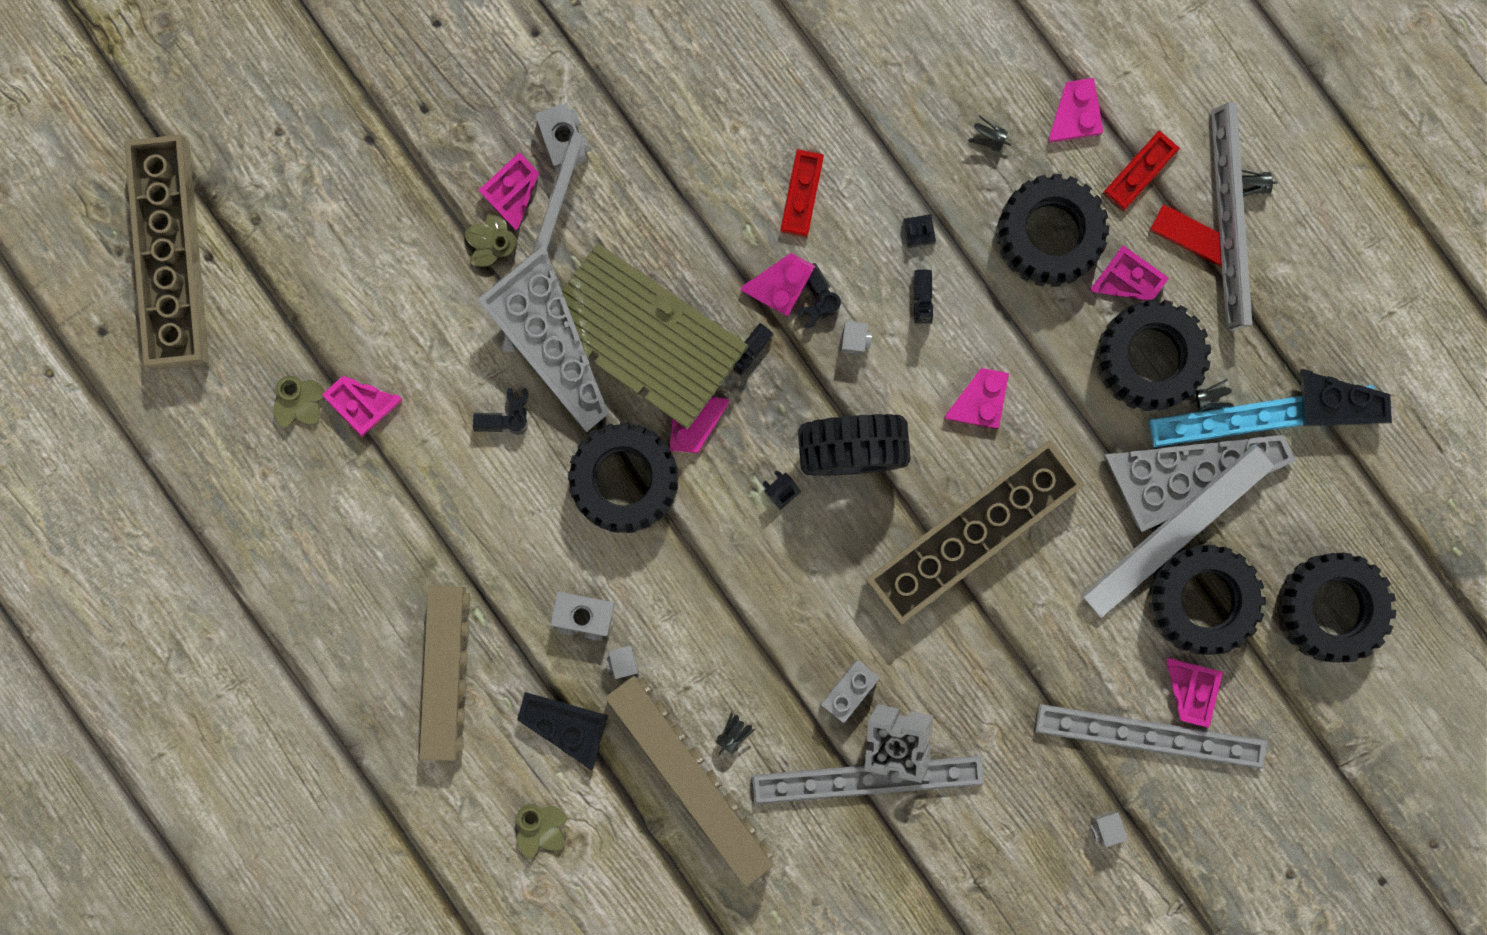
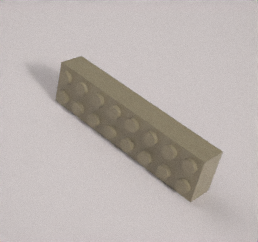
(166, 252)
(974, 532)
(690, 780)

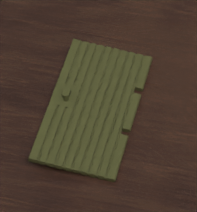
(649, 336)

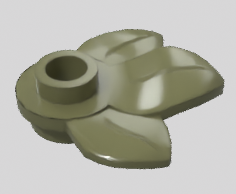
(487, 239)
(301, 404)
(542, 832)

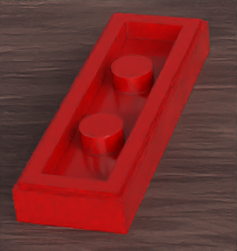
(1141, 170)
(802, 193)
(1188, 234)

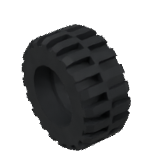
(1074, 200)
(1184, 334)
(623, 439)
(854, 445)
(1244, 592)
(1373, 602)

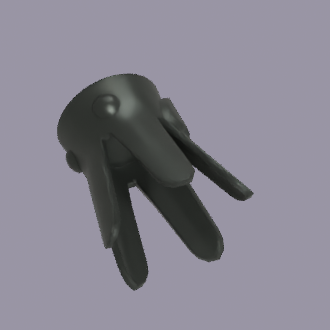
(998, 136)
(1263, 182)
(1205, 396)
(733, 734)

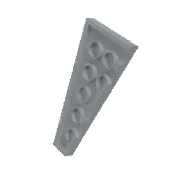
(539, 324)
(1165, 479)

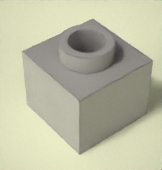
(855, 338)
(622, 662)
(1108, 829)

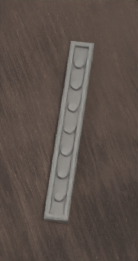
(554, 204)
(1231, 216)
(1178, 530)
(1150, 736)
(857, 781)

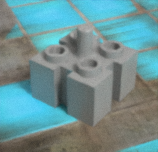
(899, 743)

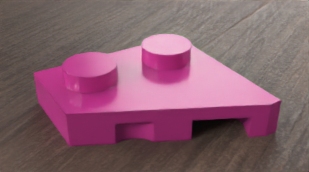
(1077, 112)
(511, 189)
(1130, 277)
(781, 283)
(981, 400)
(360, 404)
(693, 439)
(1194, 691)

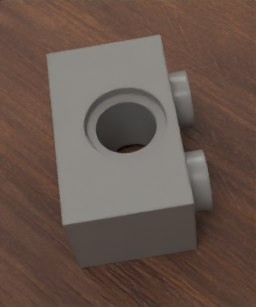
(554, 121)
(600, 615)
(850, 691)

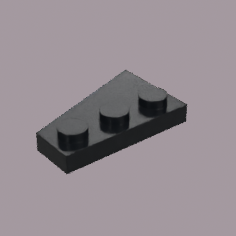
(1336, 403)
(567, 726)

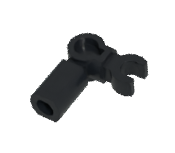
(923, 295)
(827, 303)
(756, 342)
(515, 420)

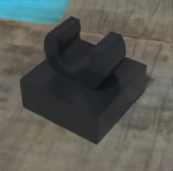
(919, 231)
(782, 490)

